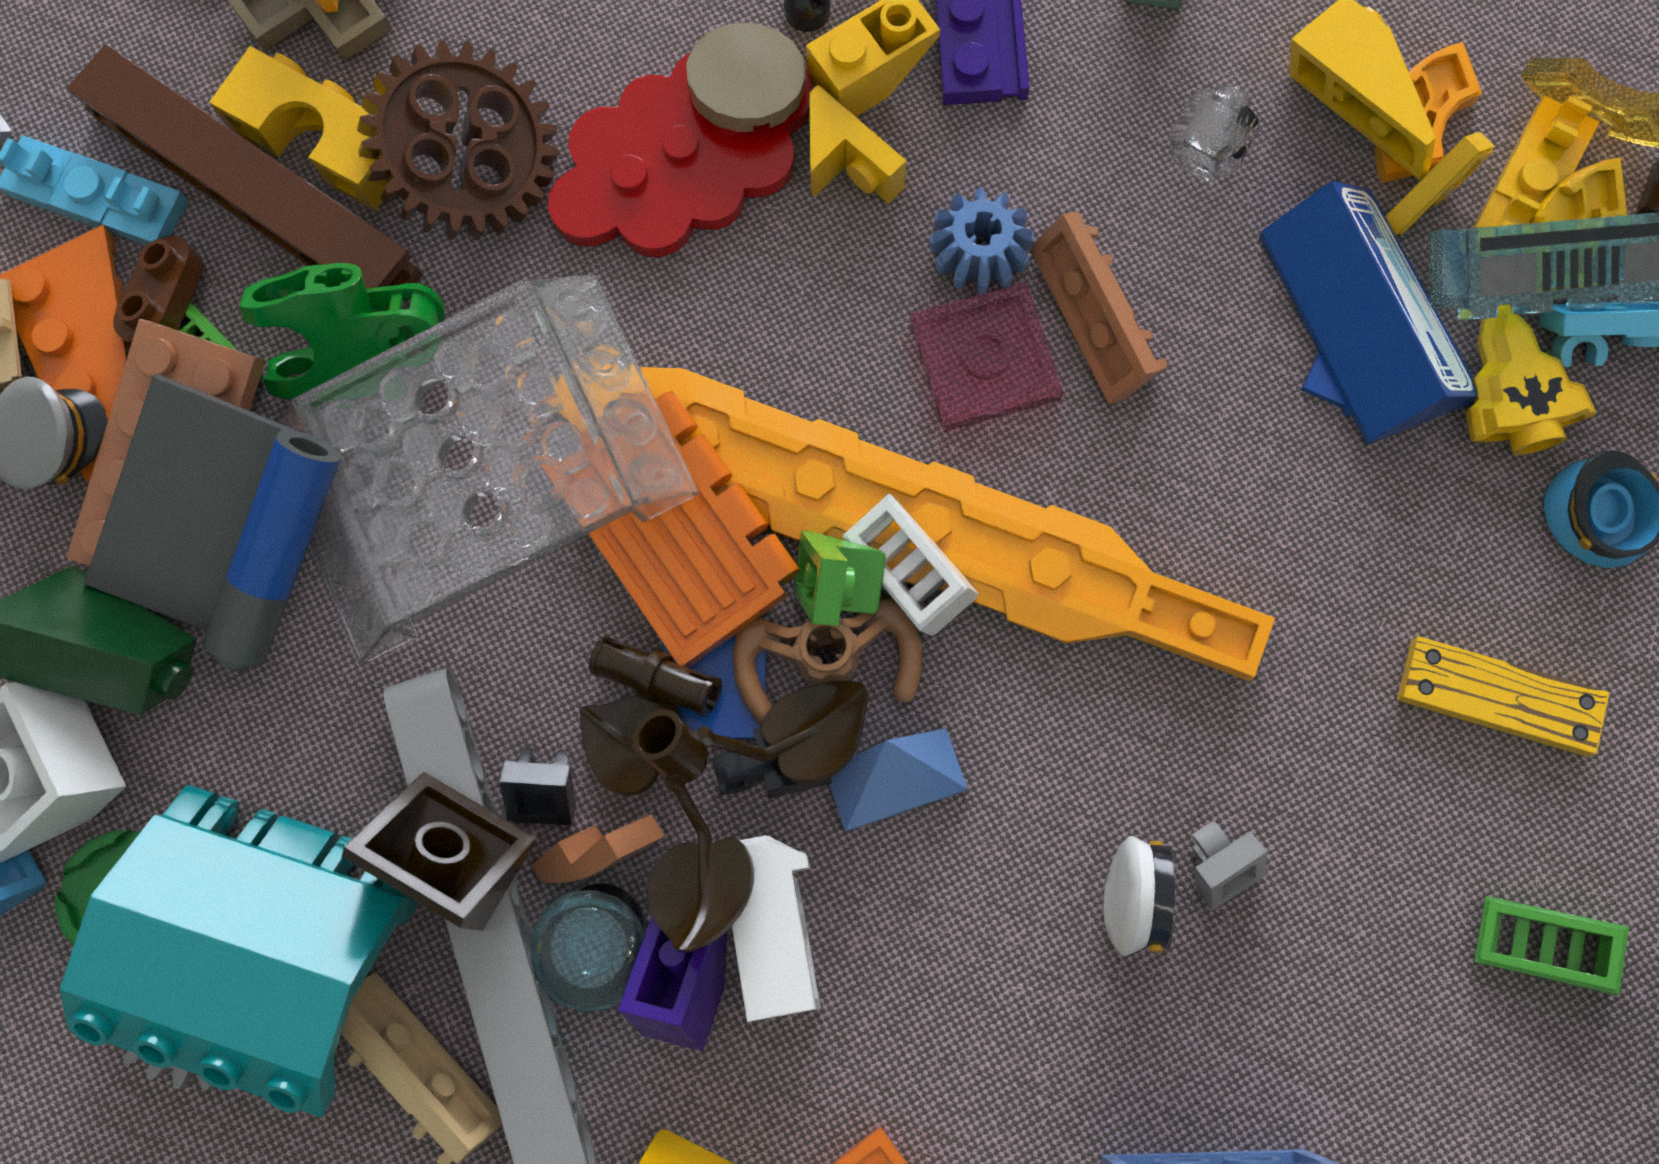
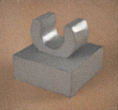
(1226, 866)

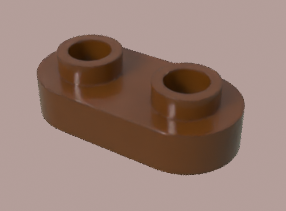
(159, 286)

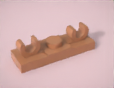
(1095, 307)

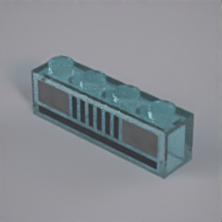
(1545, 263)

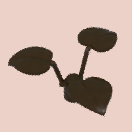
(706, 885)

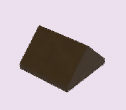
(442, 852)

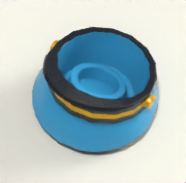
(1604, 509)

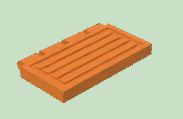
(696, 561)

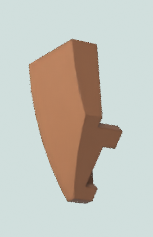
(592, 852)

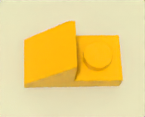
(844, 141)

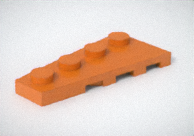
(67, 314)

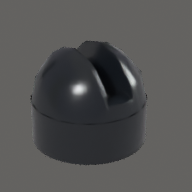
(803, 17)

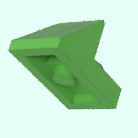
(837, 577)

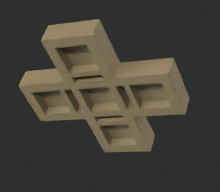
(348, 30)

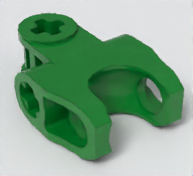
(337, 318)

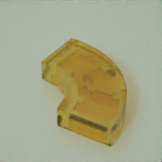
(1627, 110)

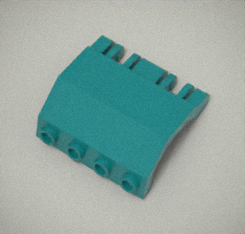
(230, 950)

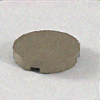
(745, 76)

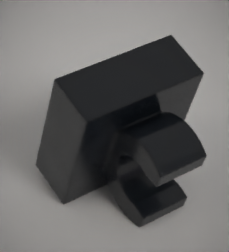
(538, 790)

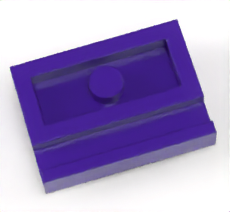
(981, 50)

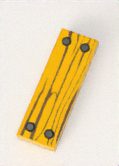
(1503, 696)

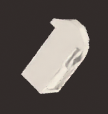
(774, 936)

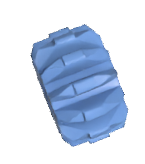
(983, 219)

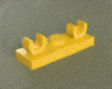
(1542, 158)

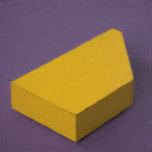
(1441, 181)

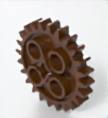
(404, 130)

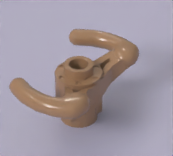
(811, 638)

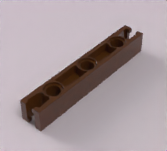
(235, 172)

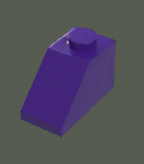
(675, 992)

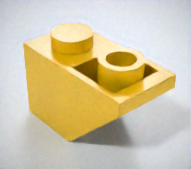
(871, 53)

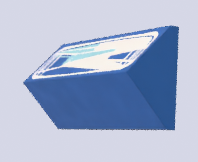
(1367, 311)

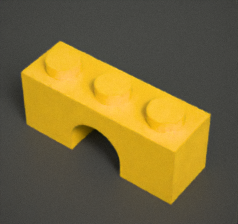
(276, 101)

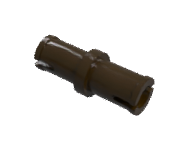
(655, 676)

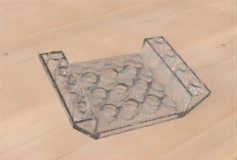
(555, 433)

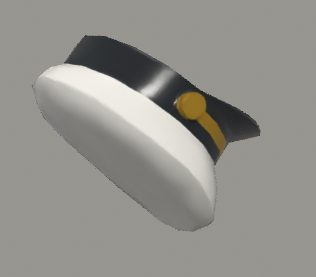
(1140, 897)

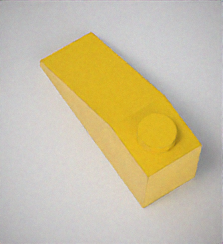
(1359, 73)

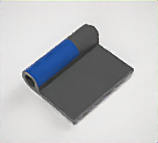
(213, 518)

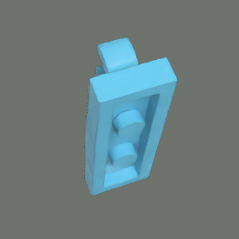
(89, 190)
(1634, 322)

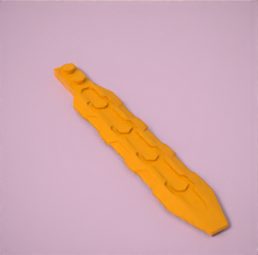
(1023, 559)

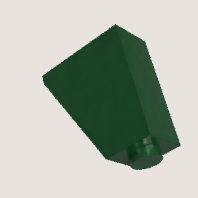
(92, 645)

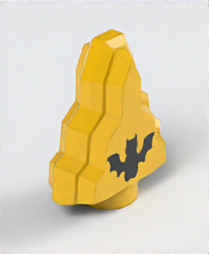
(1522, 390)

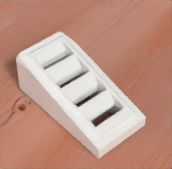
(947, 604)

